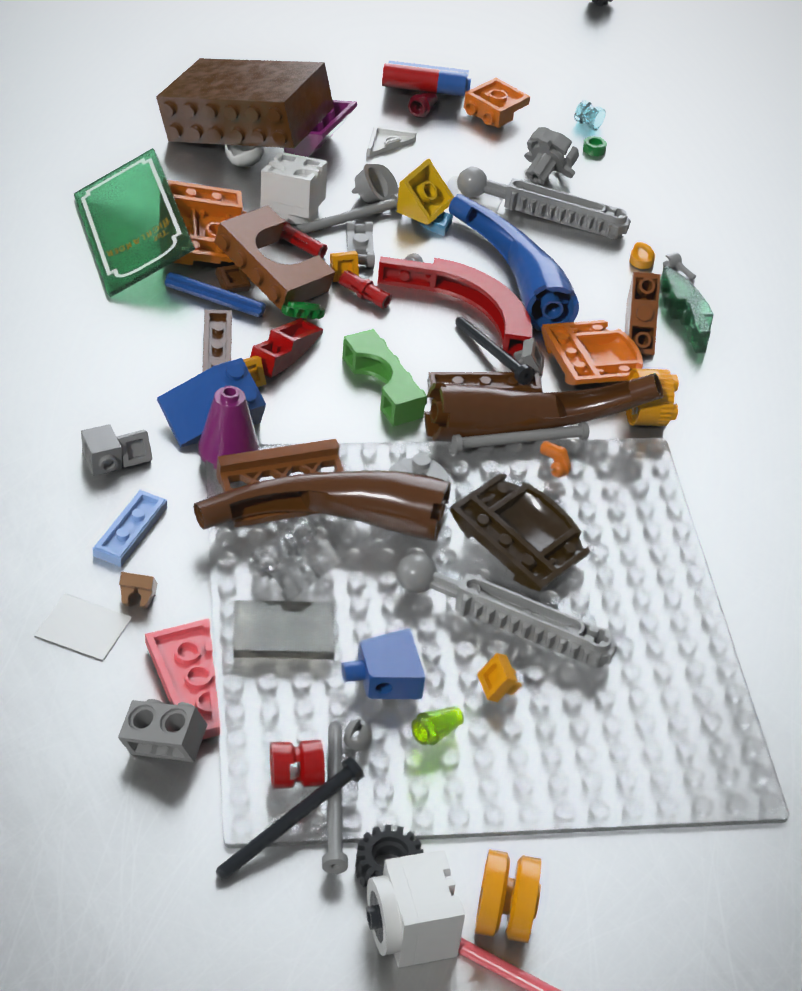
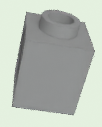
(101, 449)

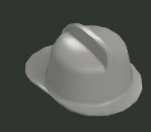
(375, 183)

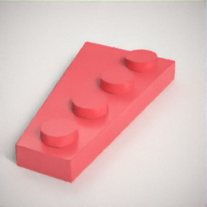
(187, 669)

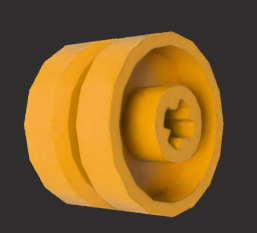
(510, 896)

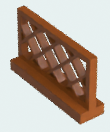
(278, 463)

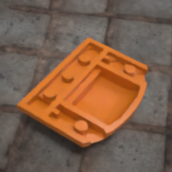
(591, 351)

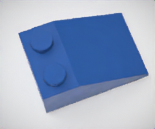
(190, 402)

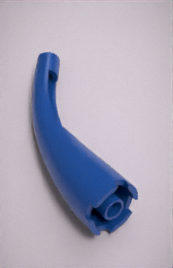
(539, 279)

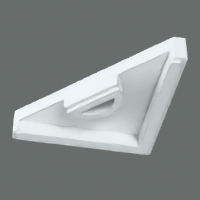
(386, 139)

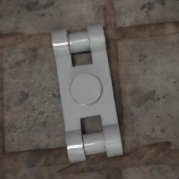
(360, 239)

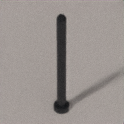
(350, 771)

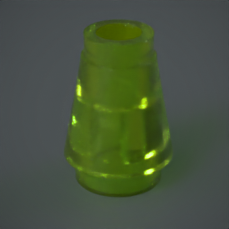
(436, 724)

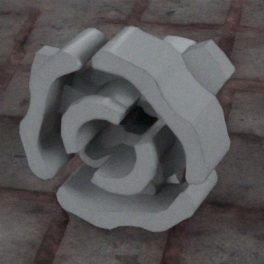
(547, 155)

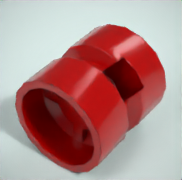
(309, 759)

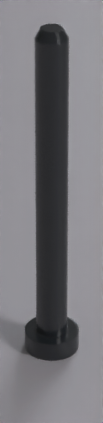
(523, 373)

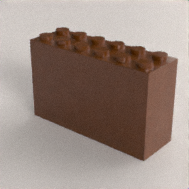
(246, 102)

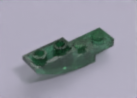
(688, 305)

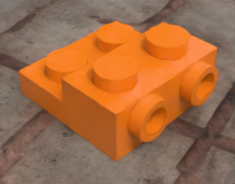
(495, 102)

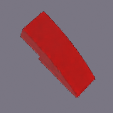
(286, 345)

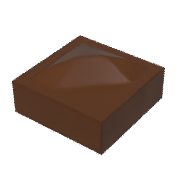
(232, 279)

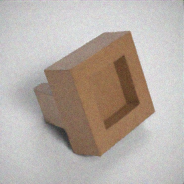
(136, 583)

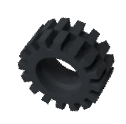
(382, 843)

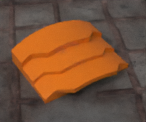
(202, 212)

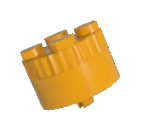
(659, 411)

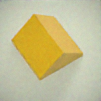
(423, 194)

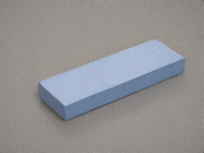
(130, 528)

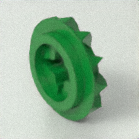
(303, 310)

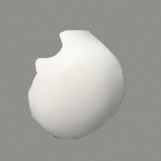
(244, 155)

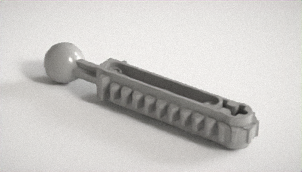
(548, 203)
(512, 612)

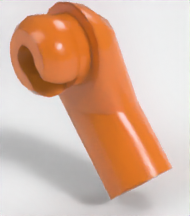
(561, 459)

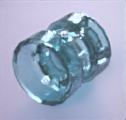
(589, 114)

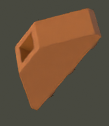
(643, 311)

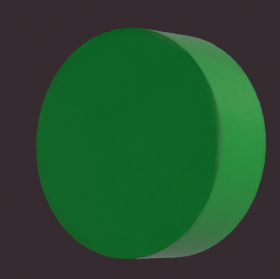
(594, 146)

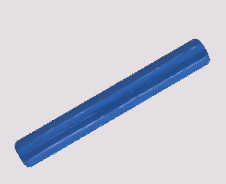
(215, 294)

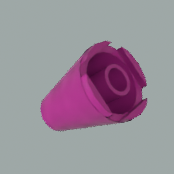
(227, 426)

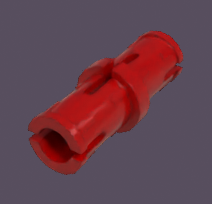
(365, 289)

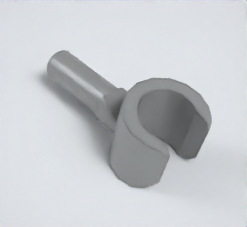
(675, 261)

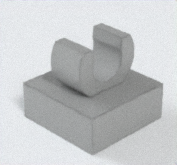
(531, 355)
(135, 448)

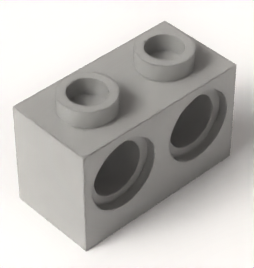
(163, 730)

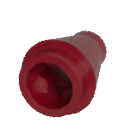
(422, 103)

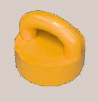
(642, 256)

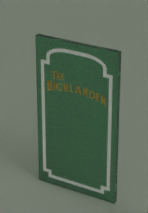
(133, 222)

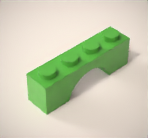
(401, 396)

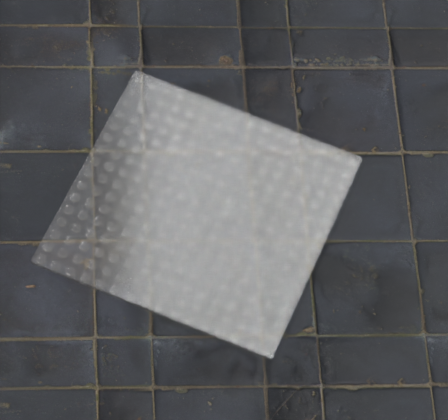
(578, 748)

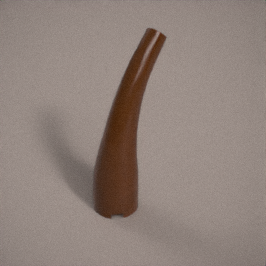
(493, 410)
(379, 498)

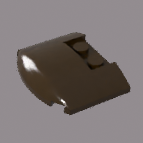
(521, 530)

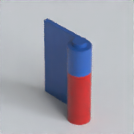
(426, 78)

